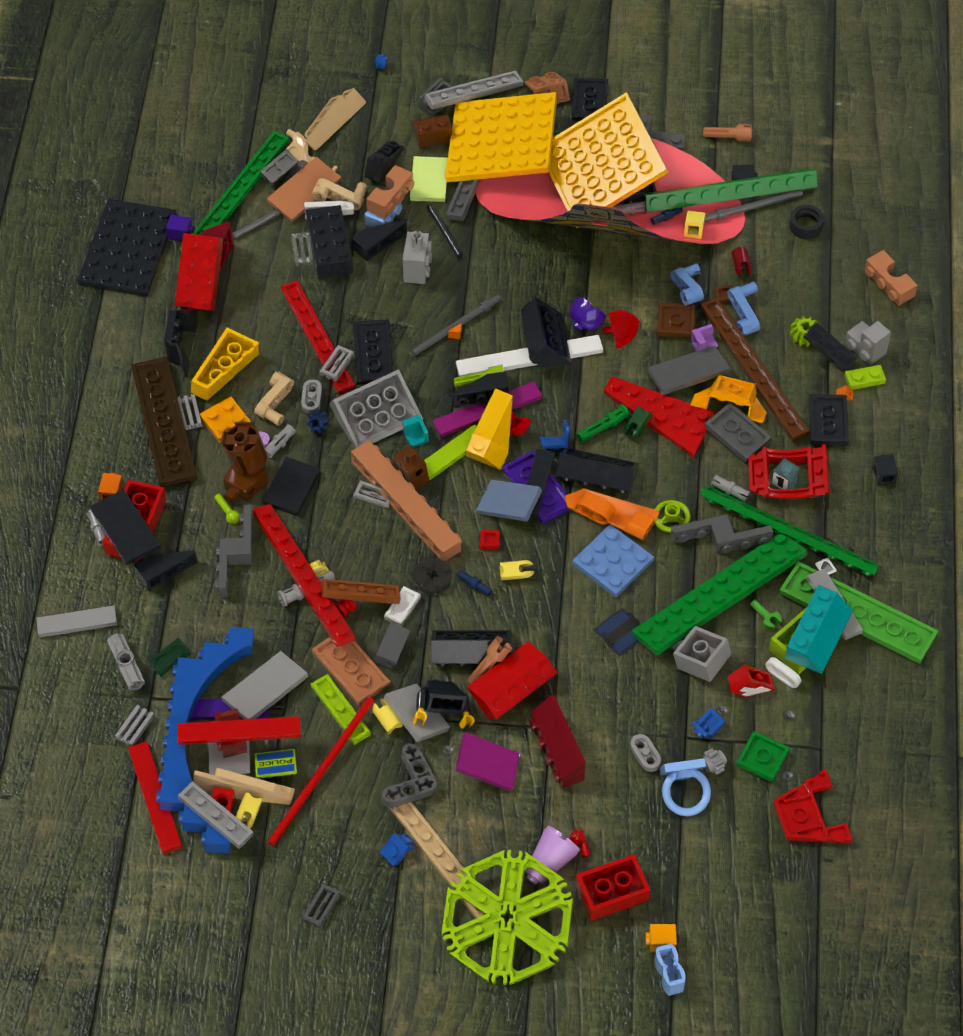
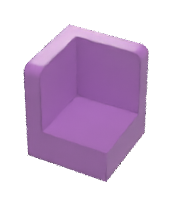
(703, 338)

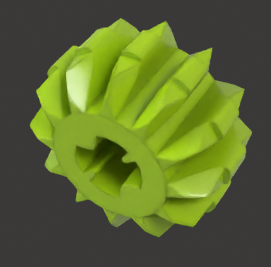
(799, 329)

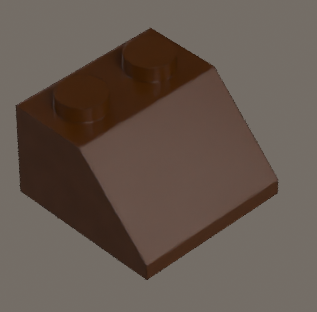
(432, 130)

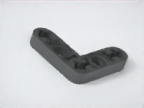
(417, 782)

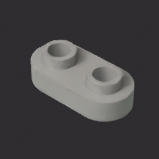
(311, 398)
(645, 754)

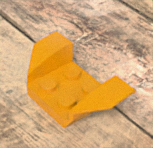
(735, 391)

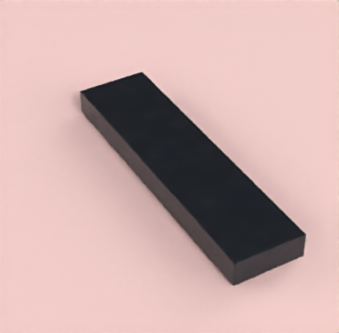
(540, 475)

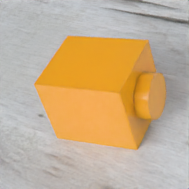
(660, 935)

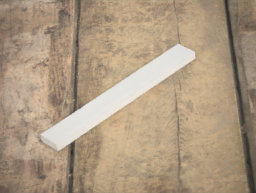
(520, 357)

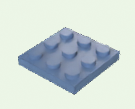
(613, 560)

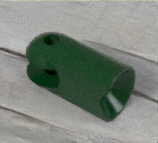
(637, 422)

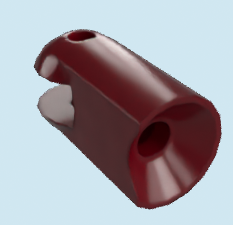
(741, 260)

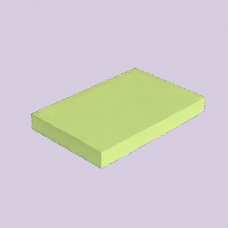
(429, 179)

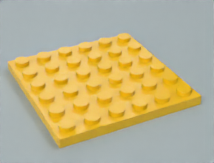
(501, 137)
(605, 157)

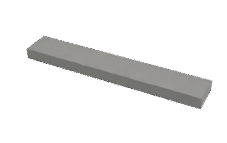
(473, 90)

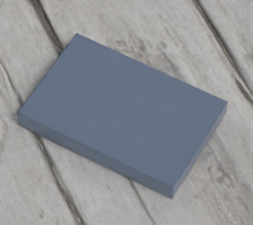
(509, 500)

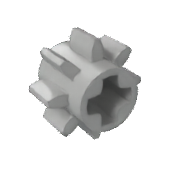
(714, 761)

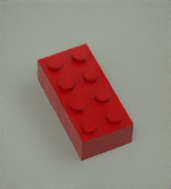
(199, 271)
(149, 503)

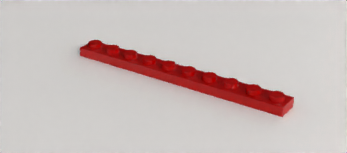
(303, 575)

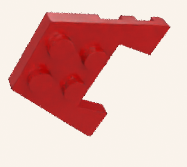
(801, 815)

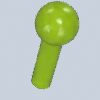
(232, 516)

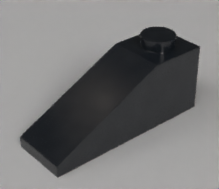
(377, 238)
(162, 567)

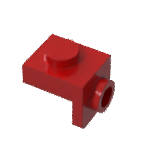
(518, 424)

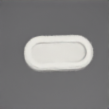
(783, 672)

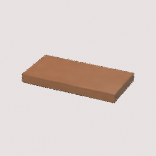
(291, 195)
(352, 669)

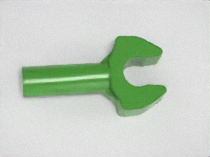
(776, 616)

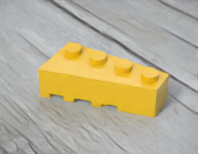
(224, 362)

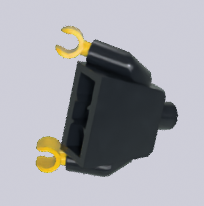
(443, 698)

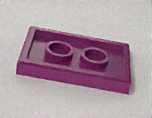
(487, 762)

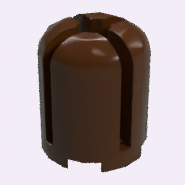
(244, 448)

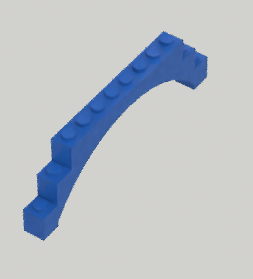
(191, 681)

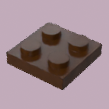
(675, 320)

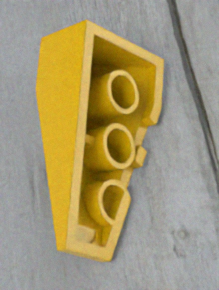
(492, 433)

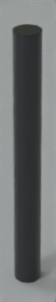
(444, 230)

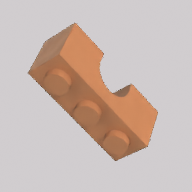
(384, 201)
(897, 288)

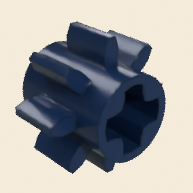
(323, 421)

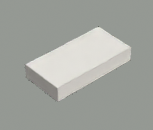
(399, 612)

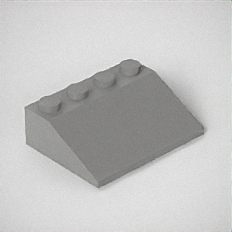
(375, 409)

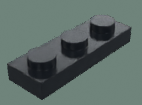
(830, 347)

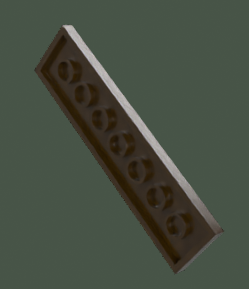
(163, 422)

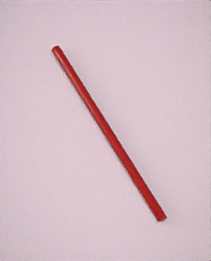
(320, 771)

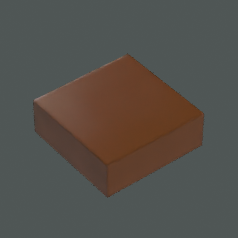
(721, 293)

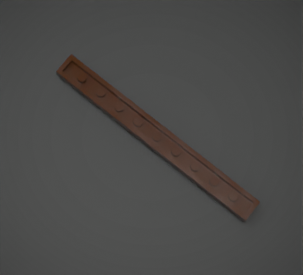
(754, 369)

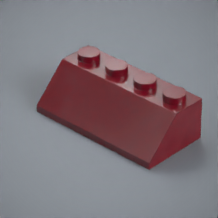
(558, 743)

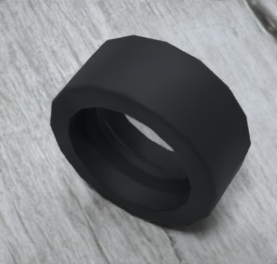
(806, 211)

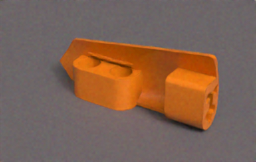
(619, 513)

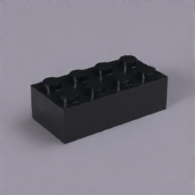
(329, 241)

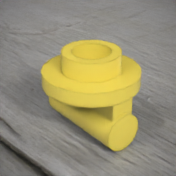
(319, 568)

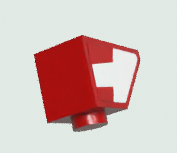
(750, 681)

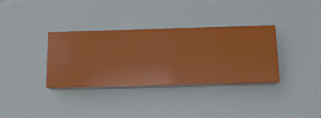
(360, 591)

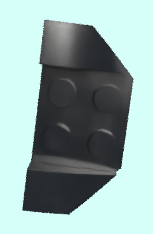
(178, 322)

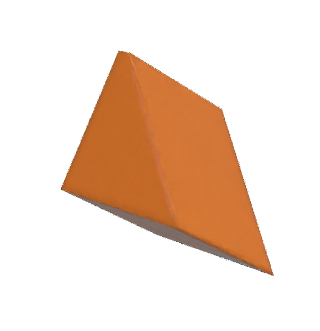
(455, 333)
(845, 390)

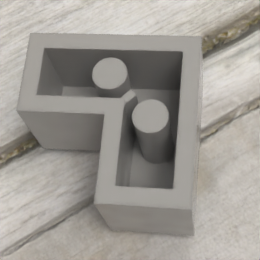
(868, 342)

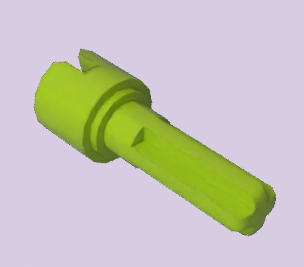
(462, 381)

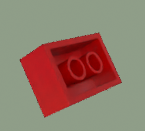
(612, 887)

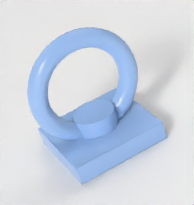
(681, 771)

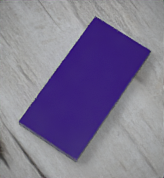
(554, 498)

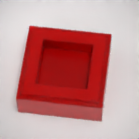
(489, 539)

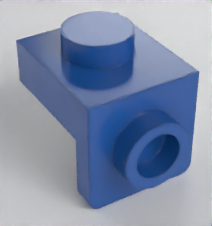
(709, 724)
(397, 848)

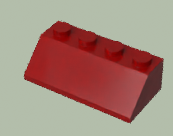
(511, 680)

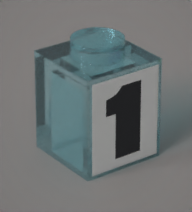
(785, 475)

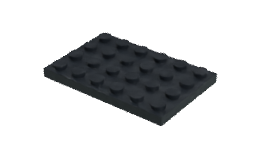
(126, 248)

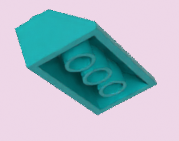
(819, 630)

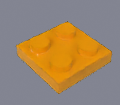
(223, 417)

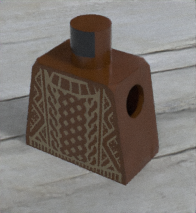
(412, 467)

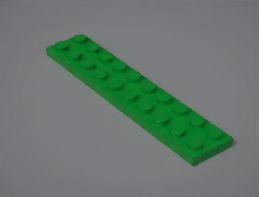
(719, 593)

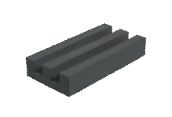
(313, 920)

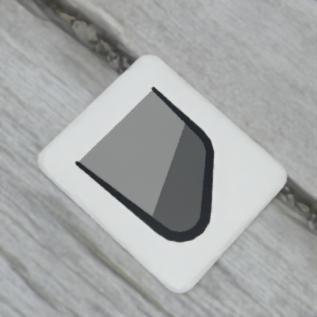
(826, 563)

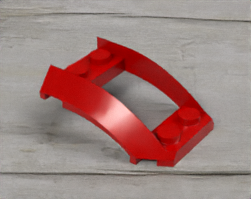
(817, 471)

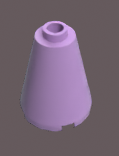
(553, 852)

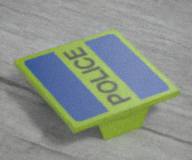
(275, 763)

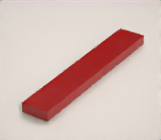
(238, 730)
(149, 783)

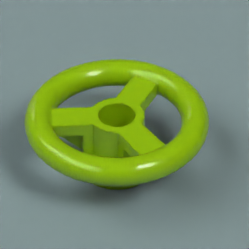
(672, 507)

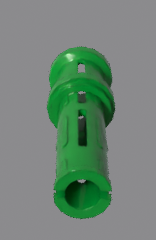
(610, 420)

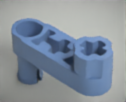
(690, 290)
(749, 321)

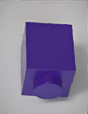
(177, 226)

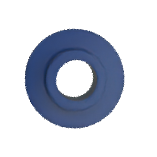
(381, 61)

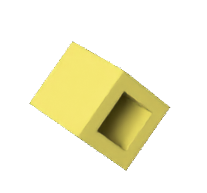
(694, 224)

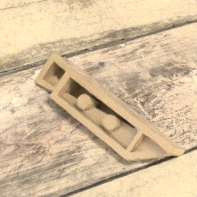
(333, 116)
(243, 784)

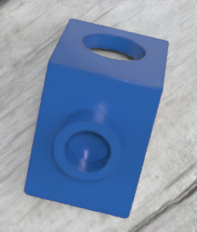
(555, 443)

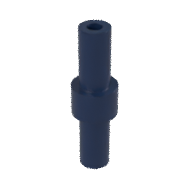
(666, 215)
(474, 583)

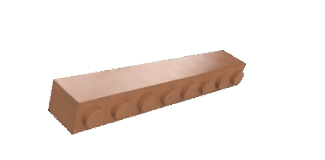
(406, 501)

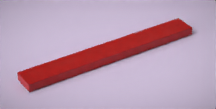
(315, 333)

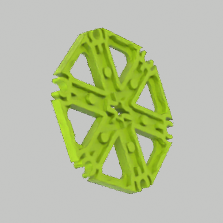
(491, 906)

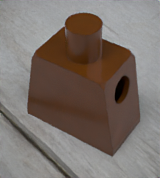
(243, 485)

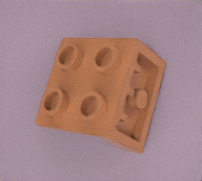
(549, 83)

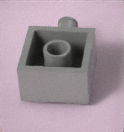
(417, 257)
(701, 653)

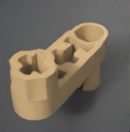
(327, 189)
(280, 388)

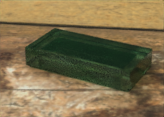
(166, 658)

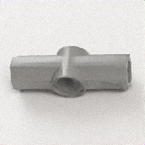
(130, 669)

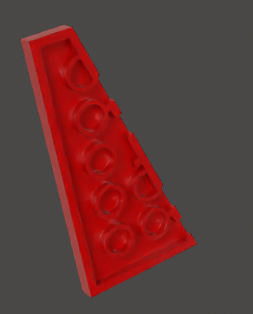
(670, 415)

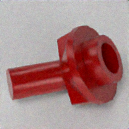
(578, 838)

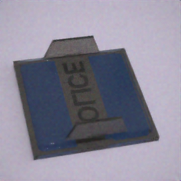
(617, 631)

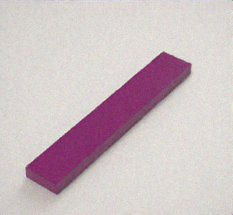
(471, 415)

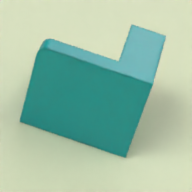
(415, 431)

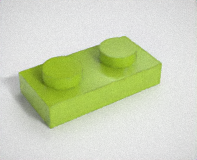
(865, 377)

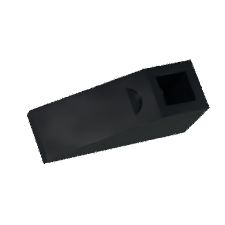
(382, 161)
(480, 390)

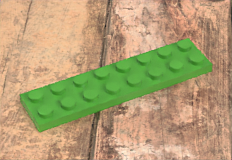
(877, 619)

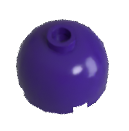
(585, 315)

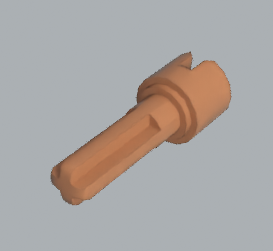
(742, 132)
(495, 654)

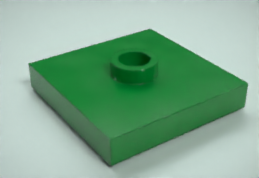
(762, 756)

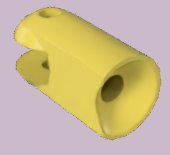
(514, 570)
(386, 716)
(249, 809)

